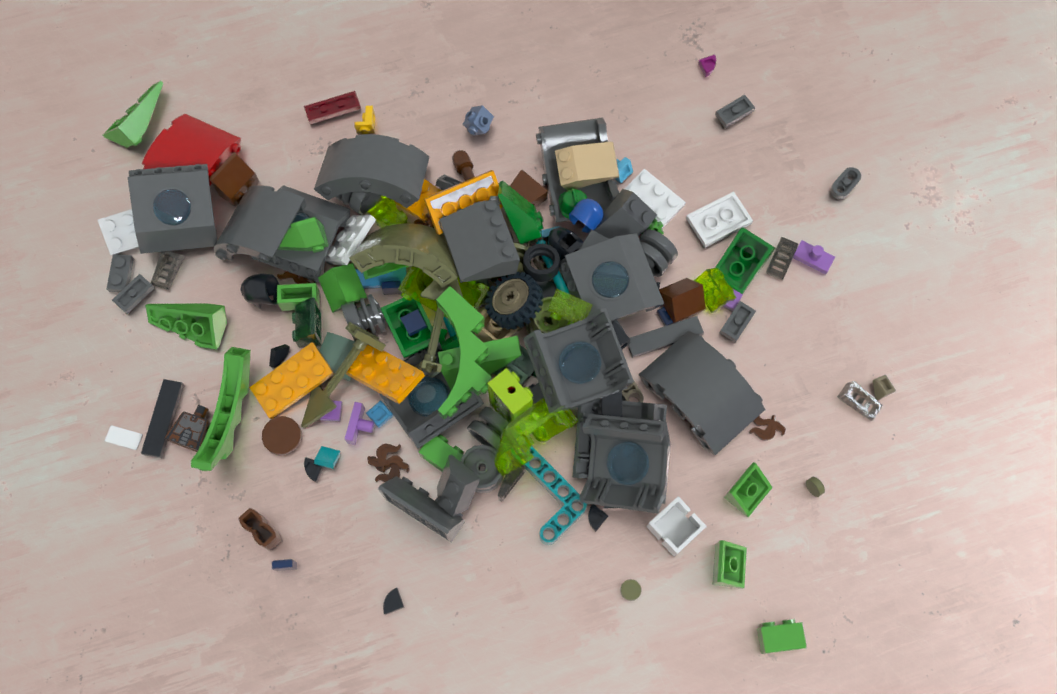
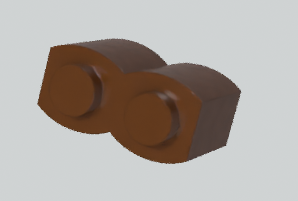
(261, 531)

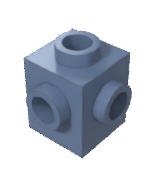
(478, 120)

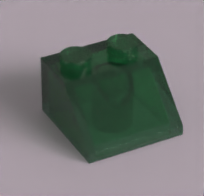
(307, 323)

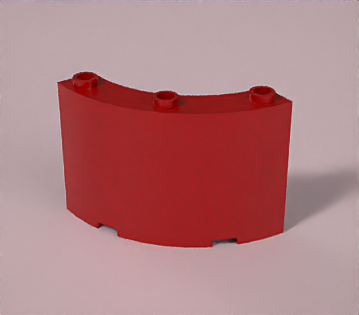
(191, 143)

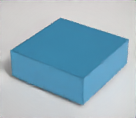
(379, 414)

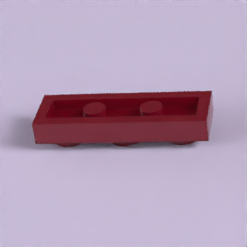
(332, 107)

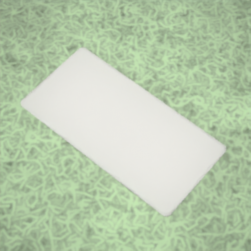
(123, 437)

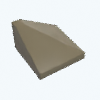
(882, 387)

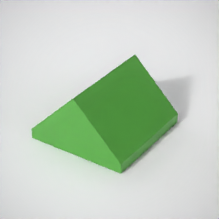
(342, 286)
(749, 490)
(729, 564)

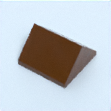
(683, 299)

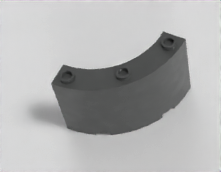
(566, 135)
(373, 166)
(259, 223)
(704, 390)

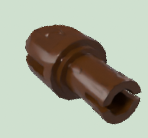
(463, 164)

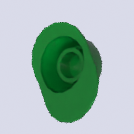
(569, 199)

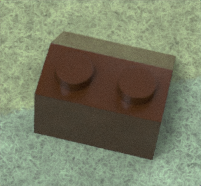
(233, 179)

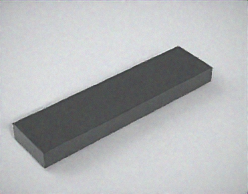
(663, 336)

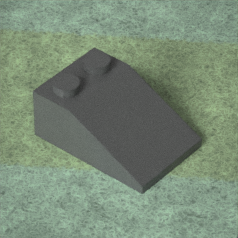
(626, 216)

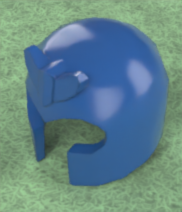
(587, 212)

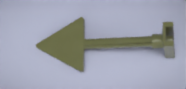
(432, 292)
(320, 401)

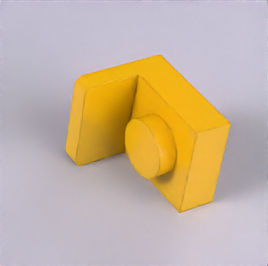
(368, 123)

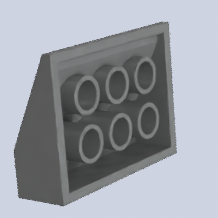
(480, 242)
(421, 507)

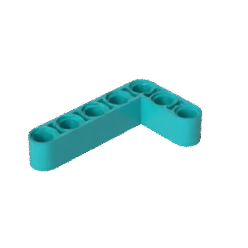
(552, 488)

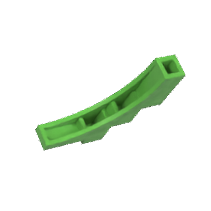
(471, 376)
(227, 414)

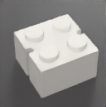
(675, 527)

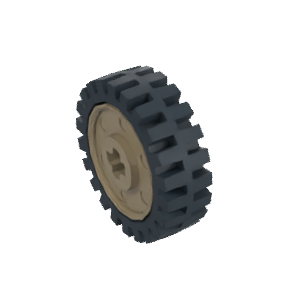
(514, 300)

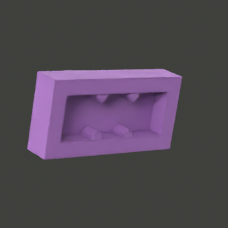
(814, 256)
(357, 423)

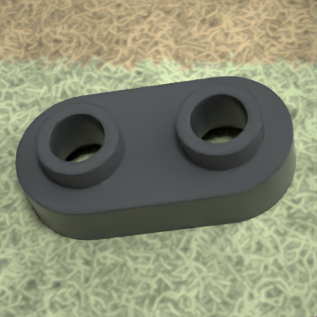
(845, 184)

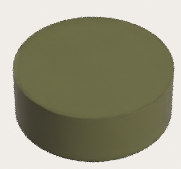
(815, 486)
(630, 590)

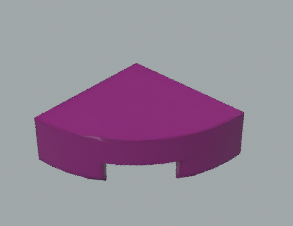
(707, 64)

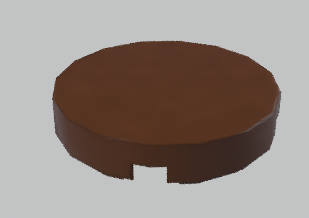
(281, 435)

